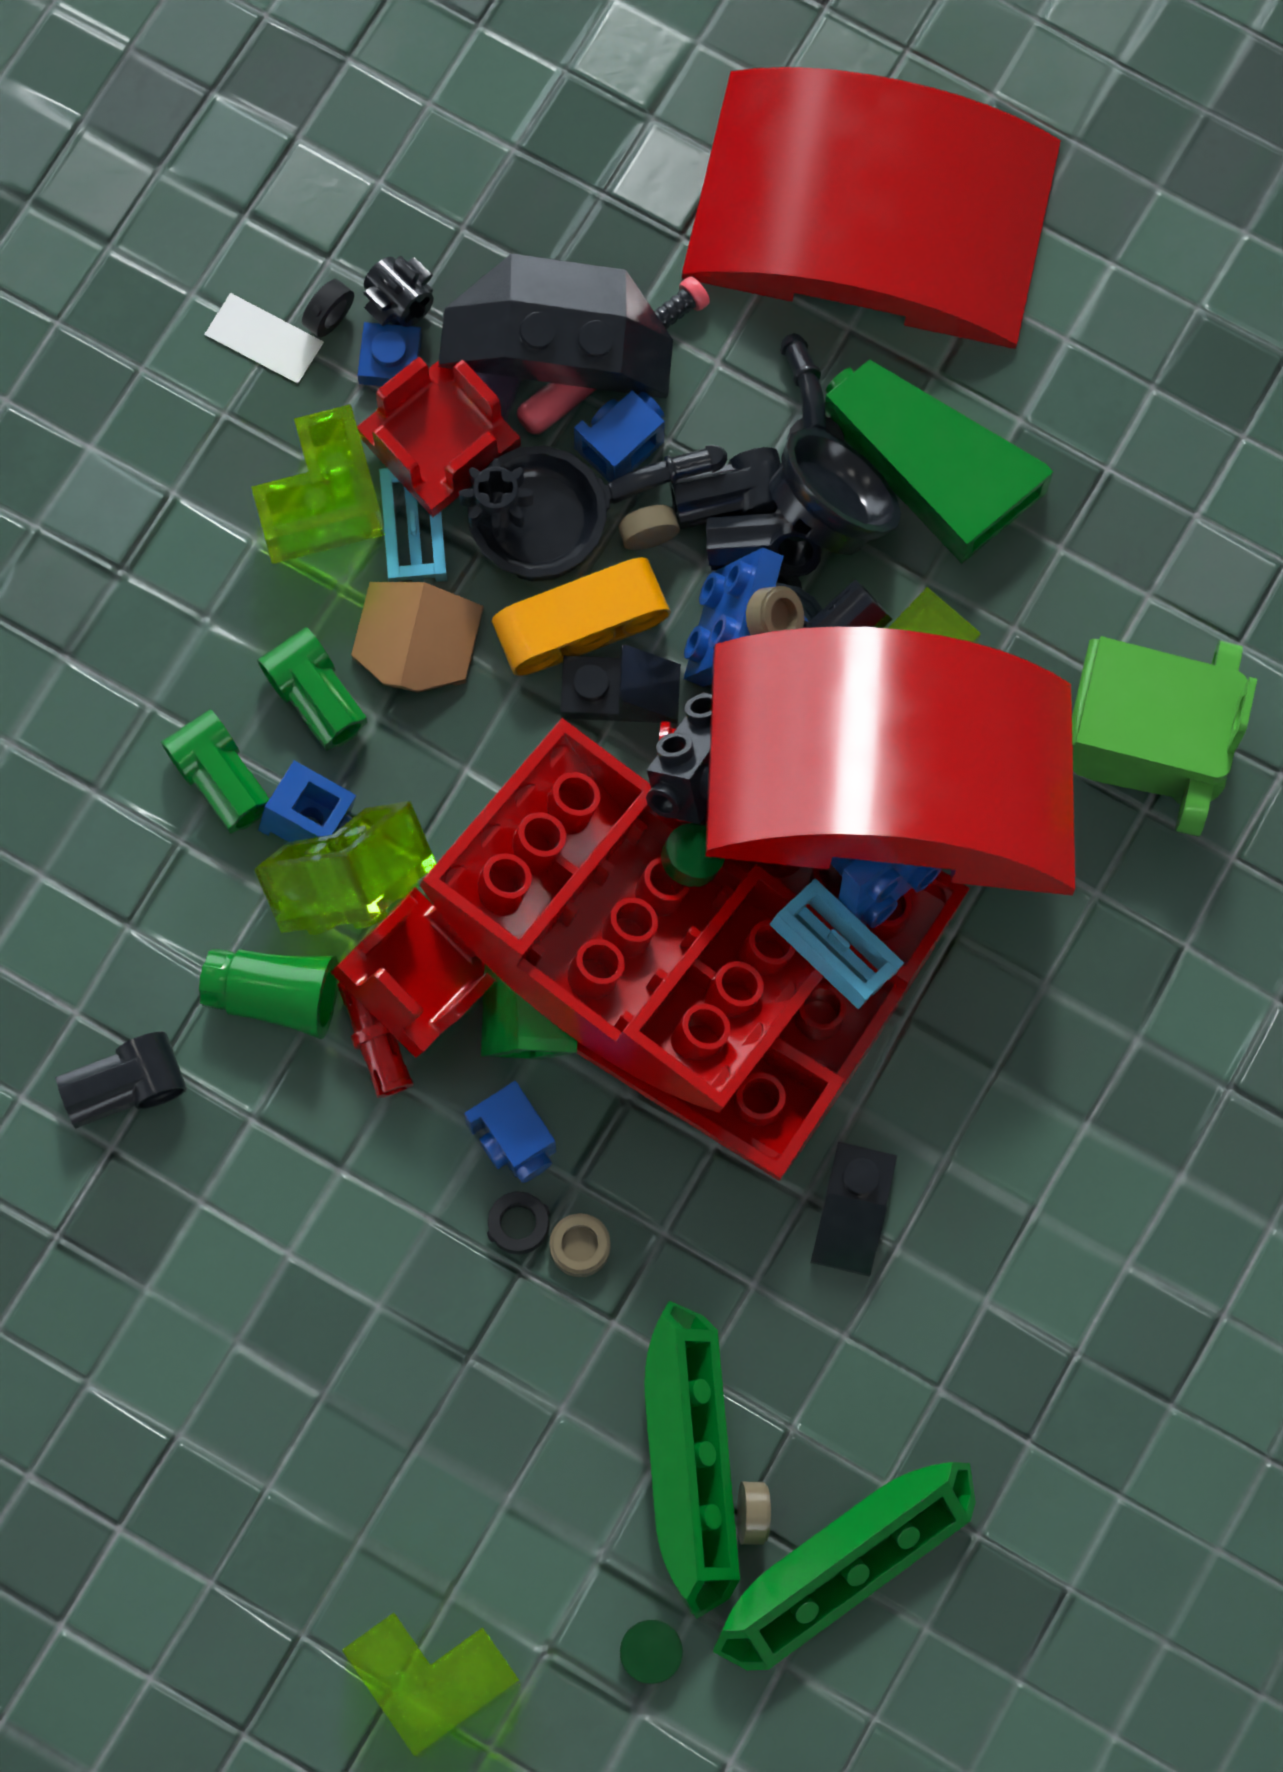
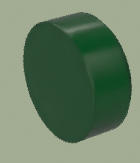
(685, 856)
(651, 1652)

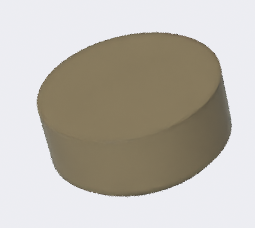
(648, 527)
(774, 610)
(580, 1245)
(753, 1513)

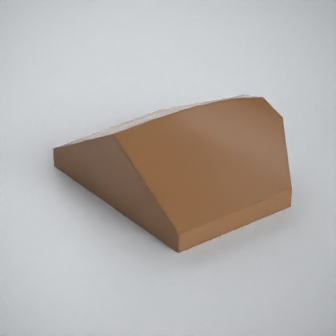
(416, 635)

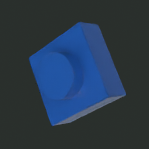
(386, 351)

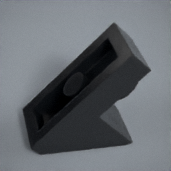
(621, 689)
(854, 1209)

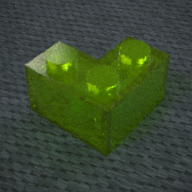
(329, 502)
(347, 873)
(425, 1698)

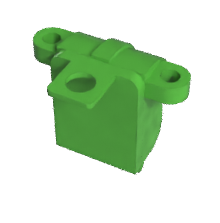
(1161, 722)

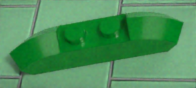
(691, 1459)
(846, 1563)

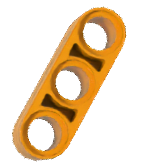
(580, 616)

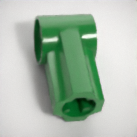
(306, 677)
(210, 760)

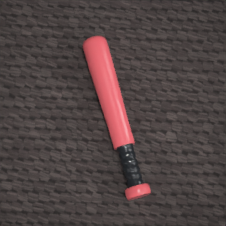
(557, 400)

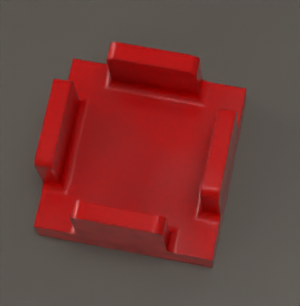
(435, 429)
(414, 973)

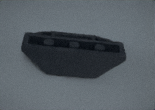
(559, 327)

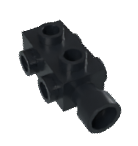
(682, 766)

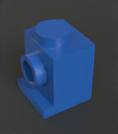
(621, 435)
(305, 795)
(513, 1133)

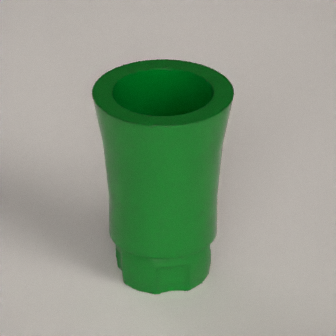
(272, 988)

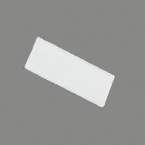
(264, 338)

